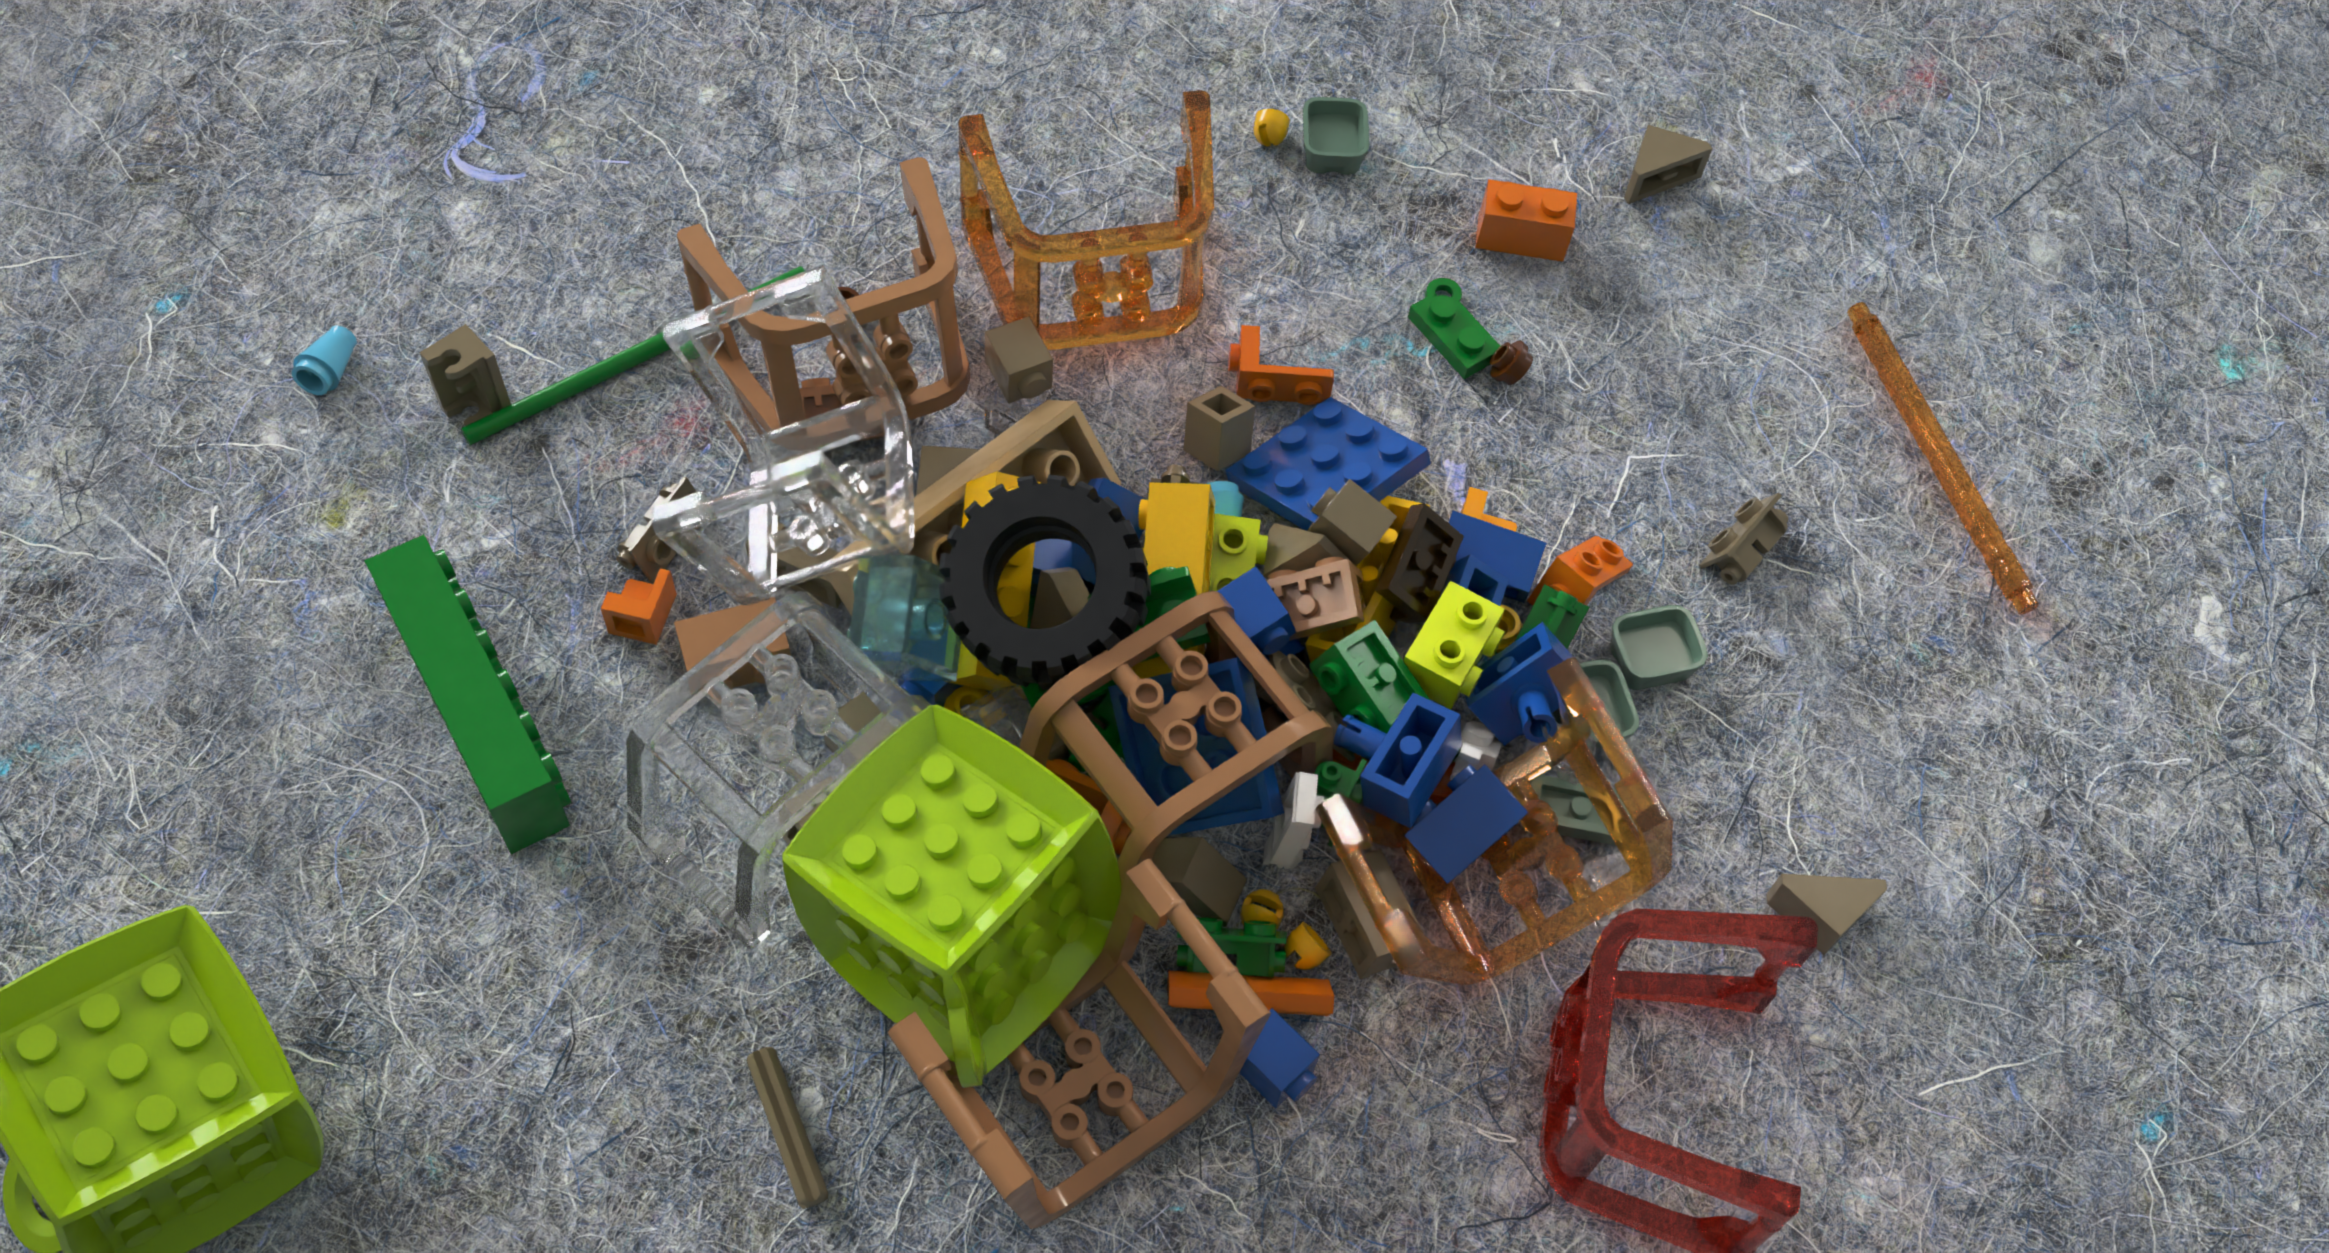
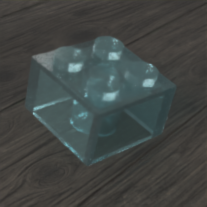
(902, 618)

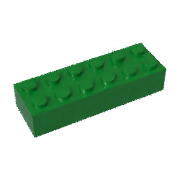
(472, 692)

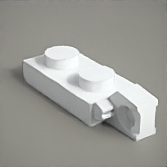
(1294, 828)

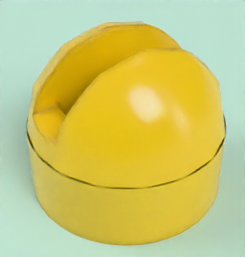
(1270, 127)
(1255, 912)
(1308, 946)

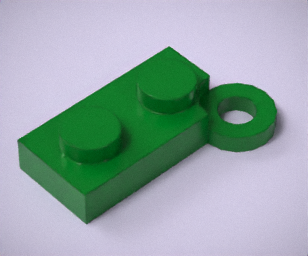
(1453, 328)

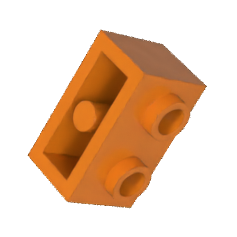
(1526, 220)

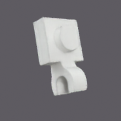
(1477, 747)

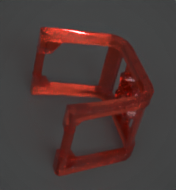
(1579, 1069)

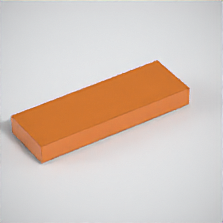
(1282, 994)

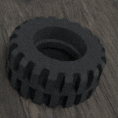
(1003, 529)

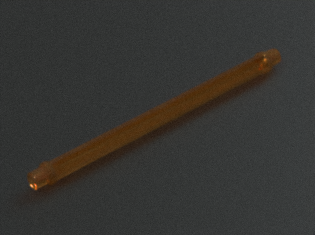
(1943, 459)

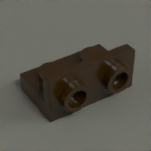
(1419, 564)

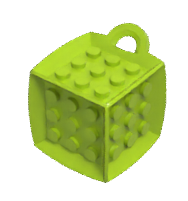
(956, 886)
(144, 1095)

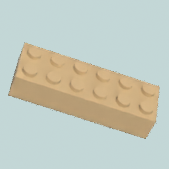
(1041, 444)

